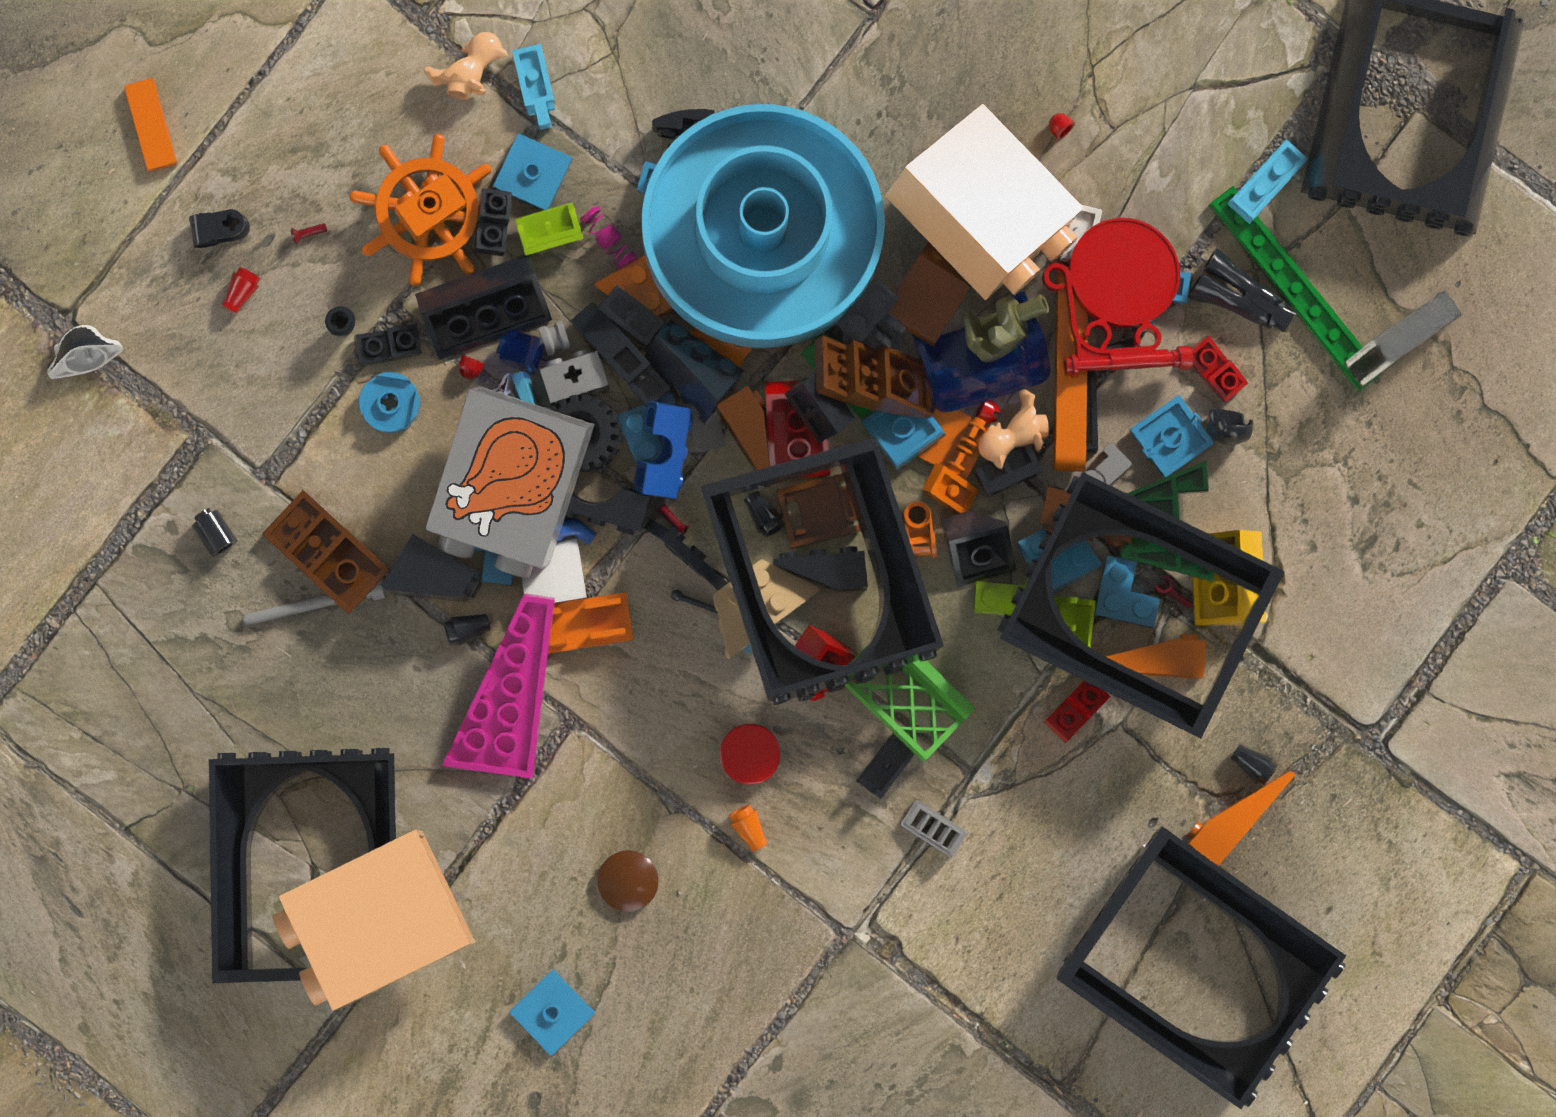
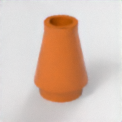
(748, 826)

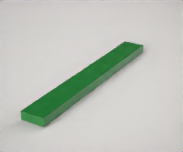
(1290, 284)

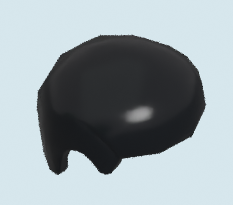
(1228, 427)

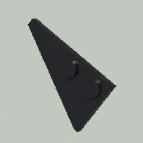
(690, 556)

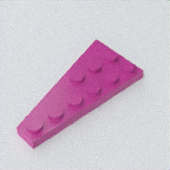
(506, 711)

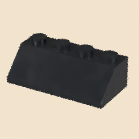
(483, 306)

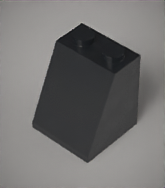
(431, 574)

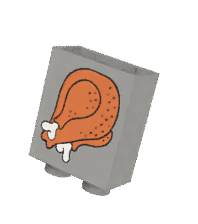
(508, 481)

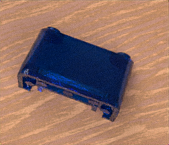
(960, 377)

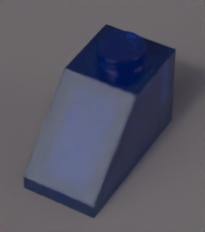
(521, 351)

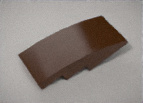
(872, 378)
(326, 552)

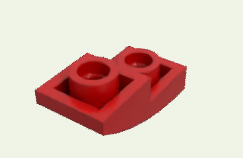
(1216, 369)
(1076, 710)

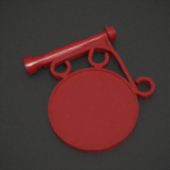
(1123, 279)

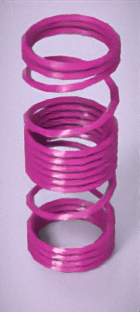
(607, 237)

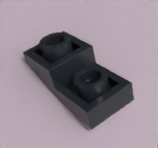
(673, 123)
(492, 222)
(387, 345)

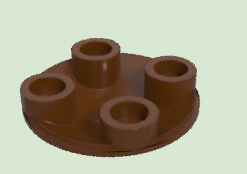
(627, 881)

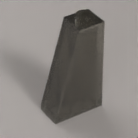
(1403, 338)

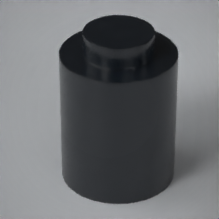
(213, 532)

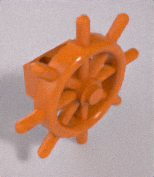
(425, 208)

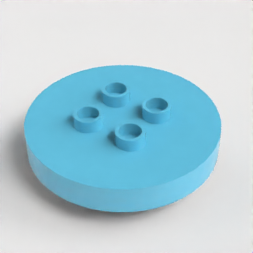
(762, 225)

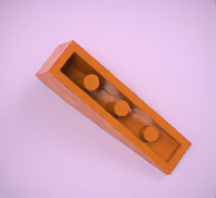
(1167, 659)
(1225, 829)

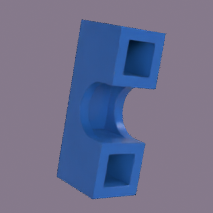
(663, 475)

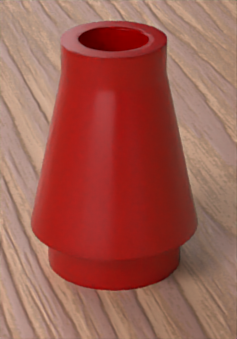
(240, 289)

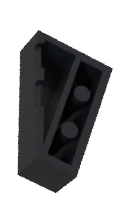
(693, 368)

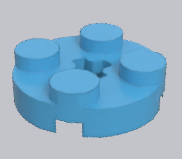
(380, 388)

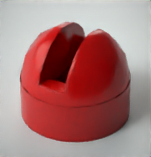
(1061, 125)
(470, 367)
(986, 411)

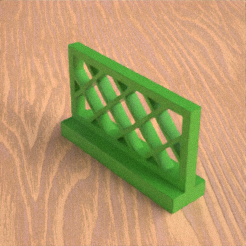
(939, 693)

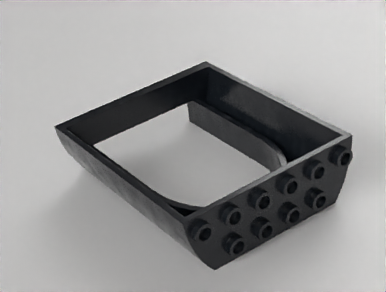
(1338, 157)
(1104, 511)
(905, 620)
(236, 799)
(1298, 957)

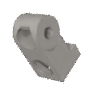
(1112, 466)

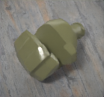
(1003, 330)

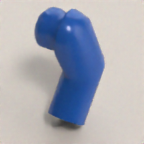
(575, 527)

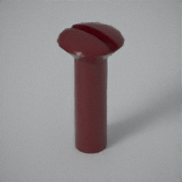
(307, 232)
(672, 519)

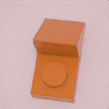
(949, 489)

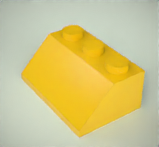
(1222, 600)

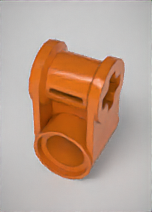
(922, 532)

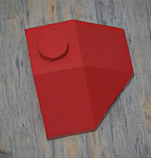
(824, 648)

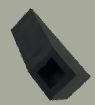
(833, 571)

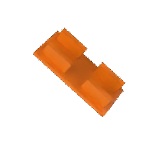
(590, 623)

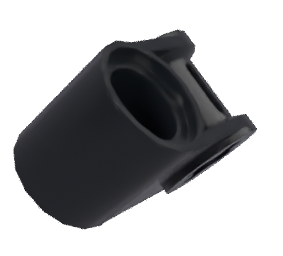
(212, 228)

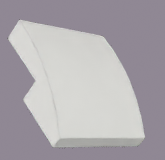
(561, 577)

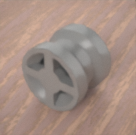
(555, 338)

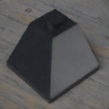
(977, 547)

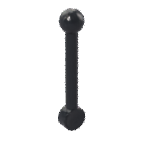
(677, 595)

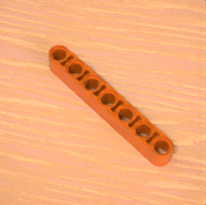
(1070, 393)

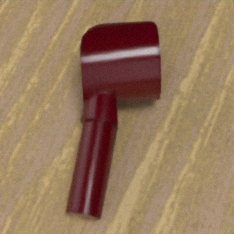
(1171, 591)

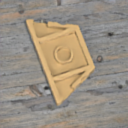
(781, 595)

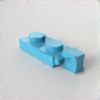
(535, 83)

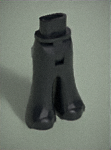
(1256, 302)

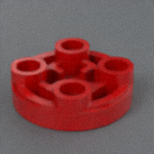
(750, 754)

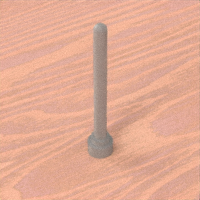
(303, 606)

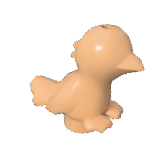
(466, 73)
(1022, 430)

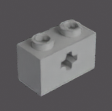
(589, 383)

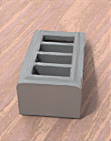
(954, 844)

